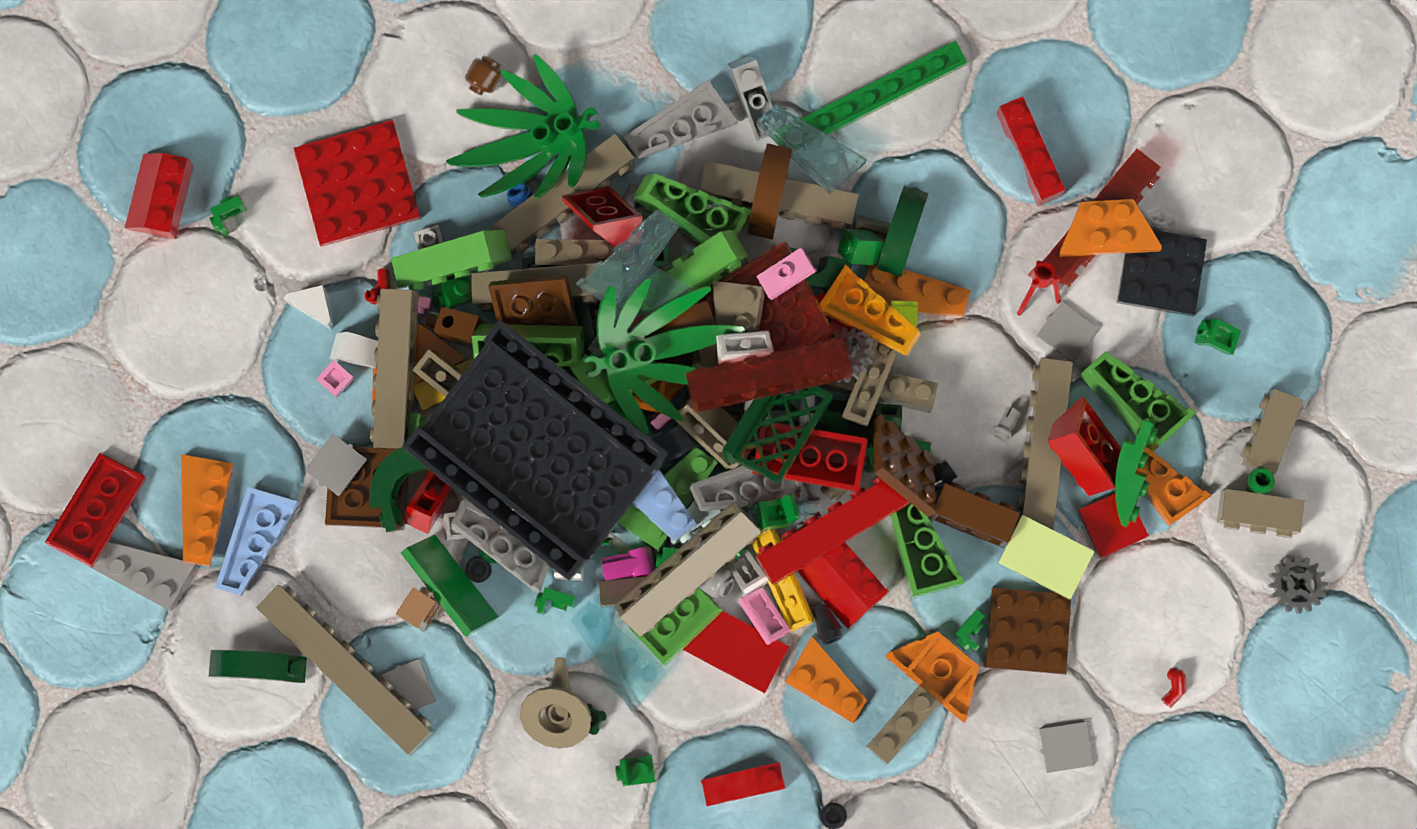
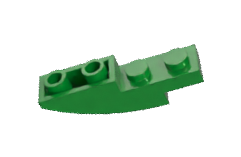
(1129, 481)

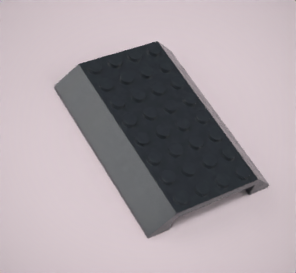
(536, 451)

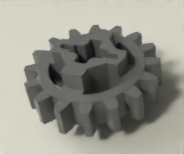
(857, 354)
(1289, 576)

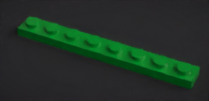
(887, 89)

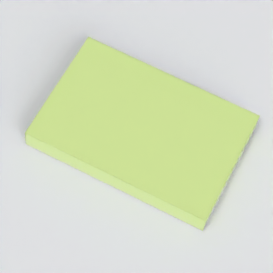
(1046, 557)

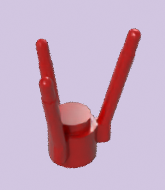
(1042, 276)

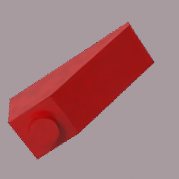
(427, 503)
(743, 784)

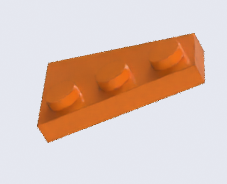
(1169, 490)
(825, 682)

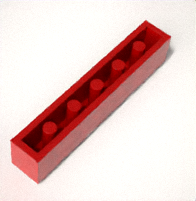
(829, 531)

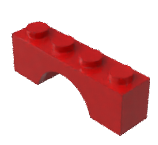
(1025, 136)

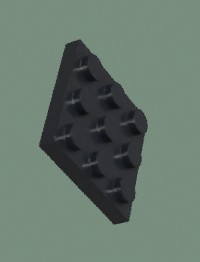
(1164, 278)

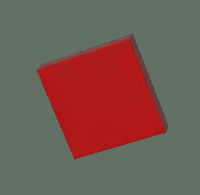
(1105, 527)

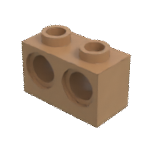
(419, 608)

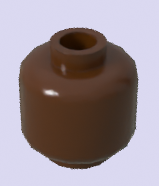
(483, 75)

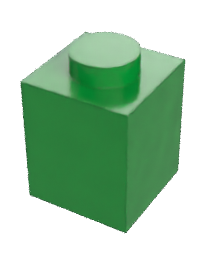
(860, 246)

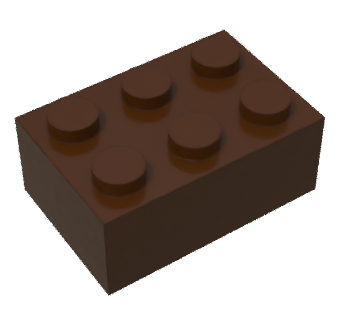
(975, 514)

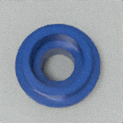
(518, 194)

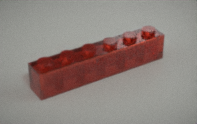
(1127, 183)
(768, 374)

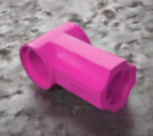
(635, 563)

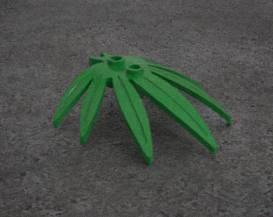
(552, 134)
(631, 353)

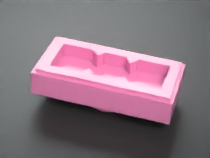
(786, 273)
(659, 422)
(764, 615)

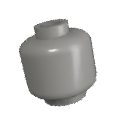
(719, 584)

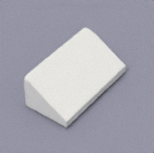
(742, 345)

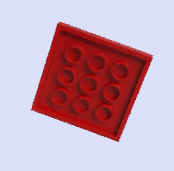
(356, 183)

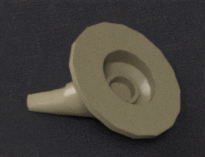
(555, 713)

